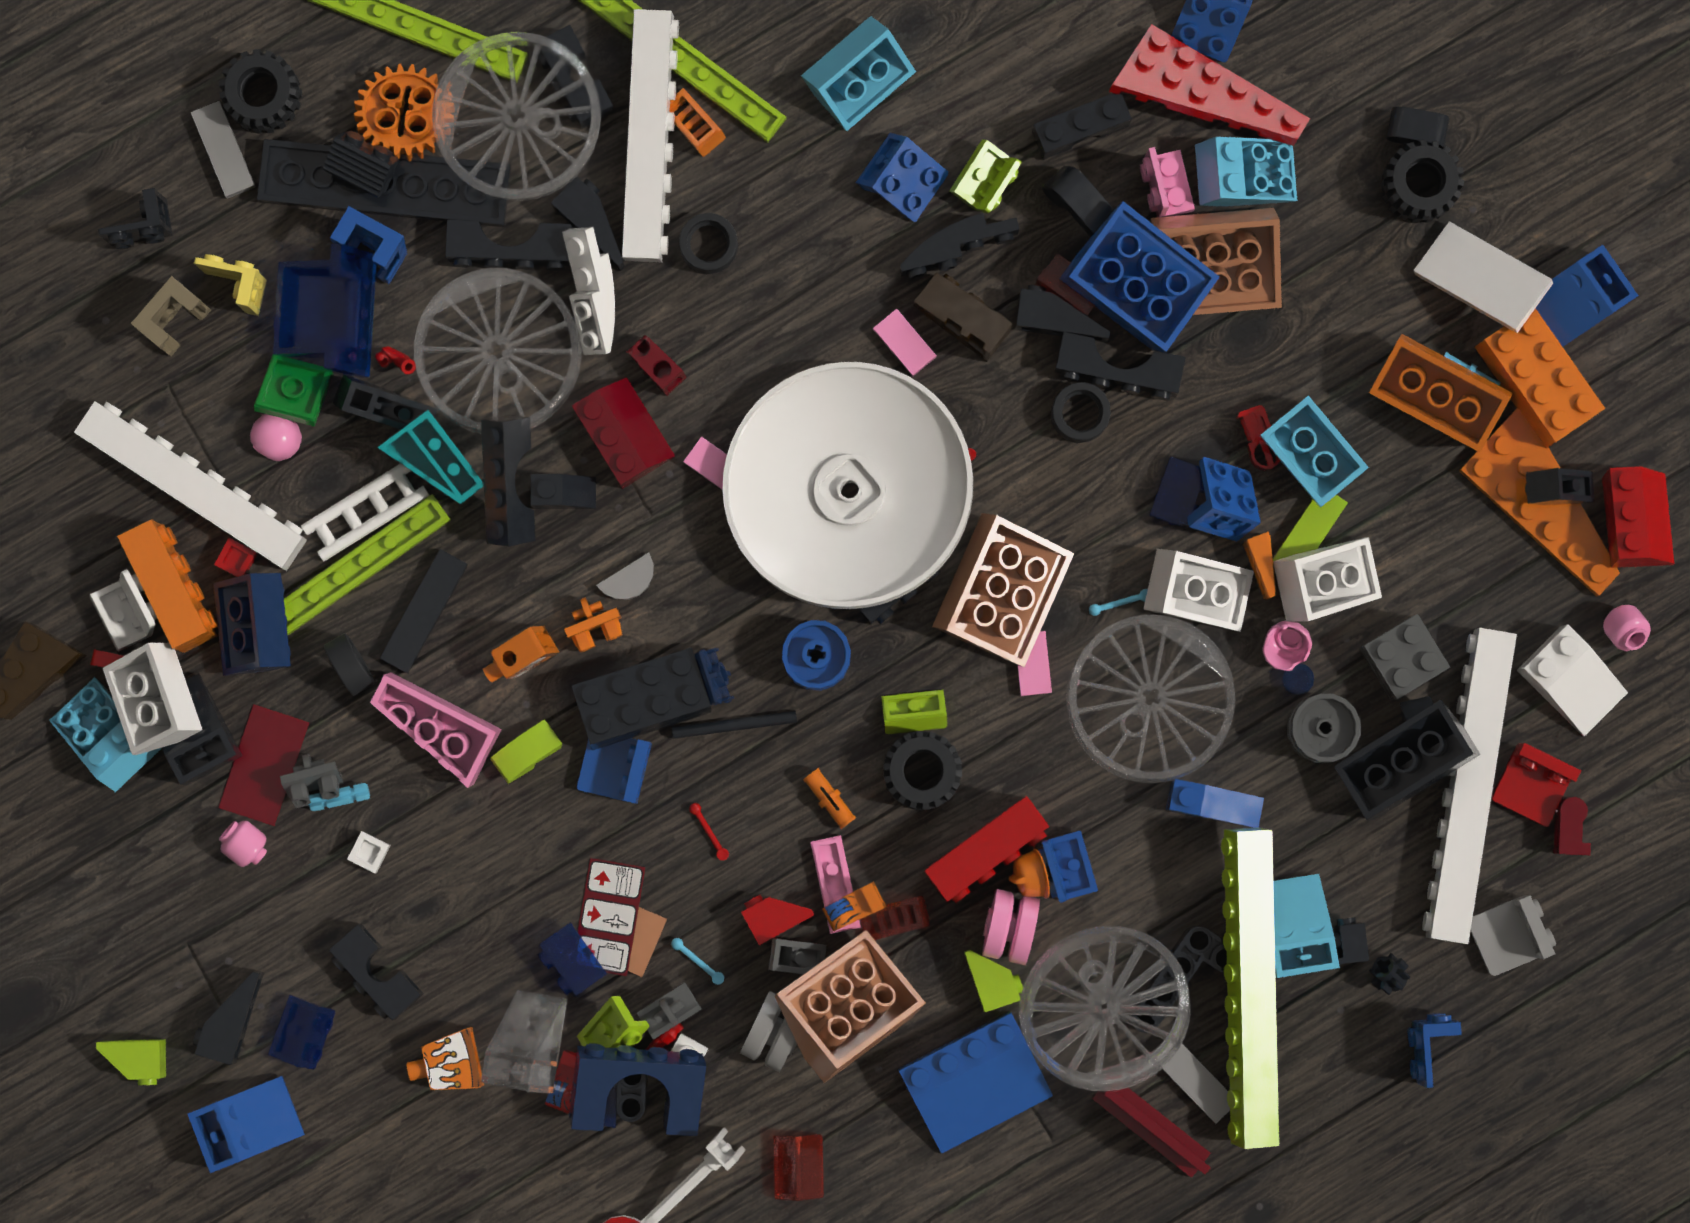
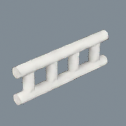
(360, 529)

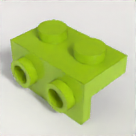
(985, 177)

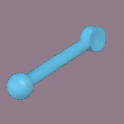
(1095, 609)
(717, 977)

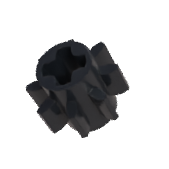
(1389, 974)

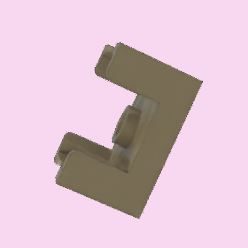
(163, 309)

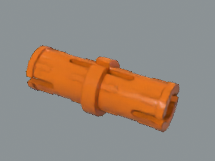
(843, 815)

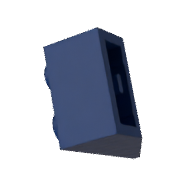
(1585, 295)
(246, 1124)

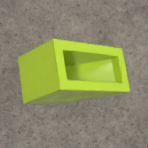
(993, 982)
(137, 1058)

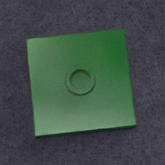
(293, 390)

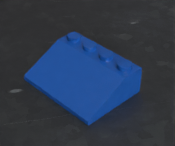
(1140, 278)
(975, 1082)

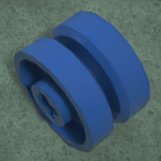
(810, 637)

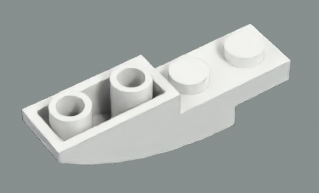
(595, 298)

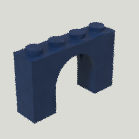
(601, 1068)

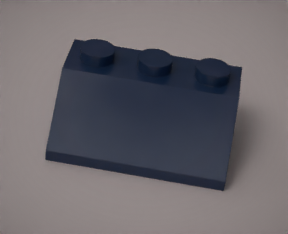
(252, 623)

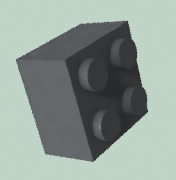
(1404, 657)

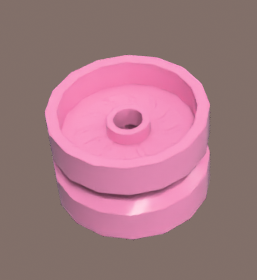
(1012, 927)

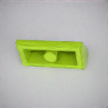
(914, 711)

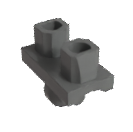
(312, 777)
(669, 1010)

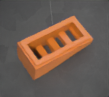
(707, 136)
(1260, 557)

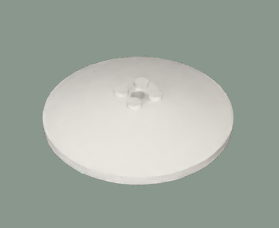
(835, 430)

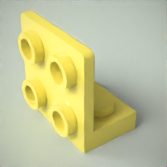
(249, 284)

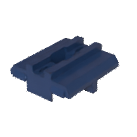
(713, 676)

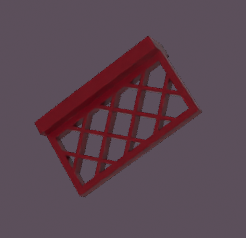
(1155, 1129)

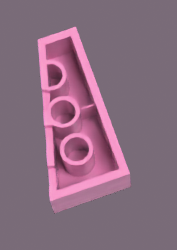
(443, 729)

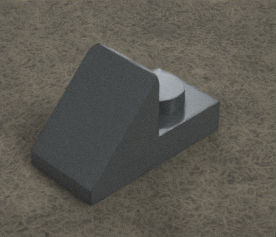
(795, 955)

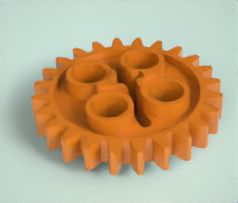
(375, 109)

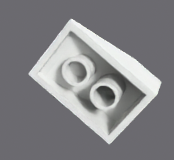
(1327, 580)
(1198, 589)
(1573, 679)

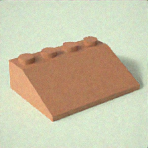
(1239, 249)
(1003, 589)
(847, 1005)

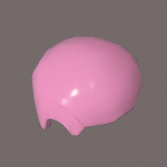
(275, 437)
(1286, 645)

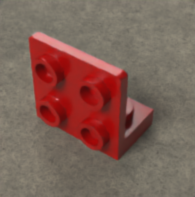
(1534, 784)

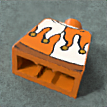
(531, 649)
(449, 1062)

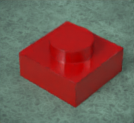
(236, 558)

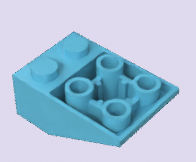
(1245, 171)
(97, 736)
(1302, 927)

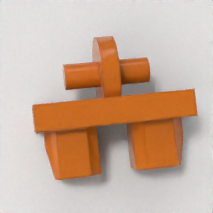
(607, 621)

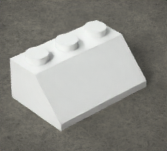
(152, 698)

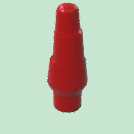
(666, 1038)

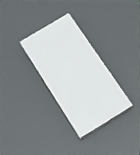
(1483, 277)

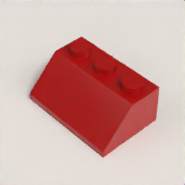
(1637, 517)

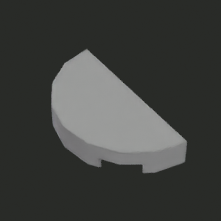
(630, 580)

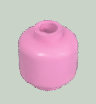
(1627, 628)
(243, 843)

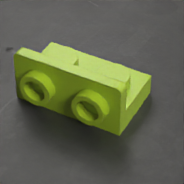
(613, 1026)

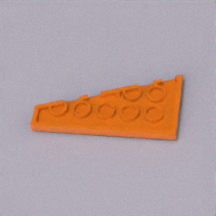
(1559, 528)

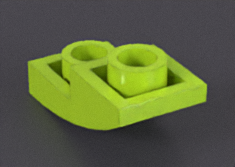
(526, 751)

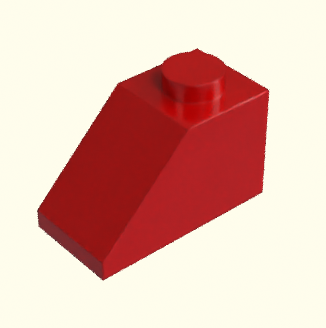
(772, 917)

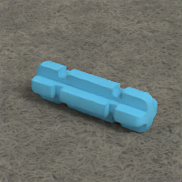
(346, 796)

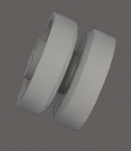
(772, 1031)

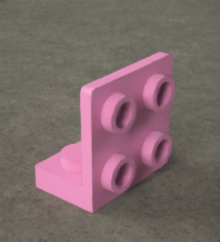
(1167, 182)

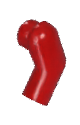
(398, 358)

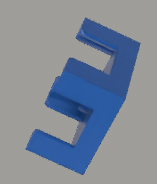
(388, 244)

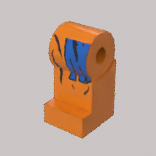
(854, 906)

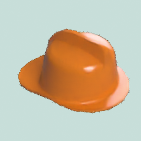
(1031, 875)

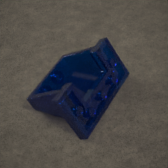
(327, 310)

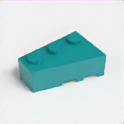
(434, 457)

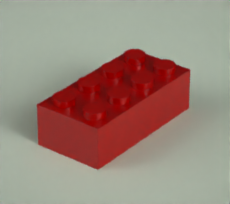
(986, 848)

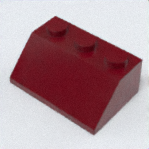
(623, 431)

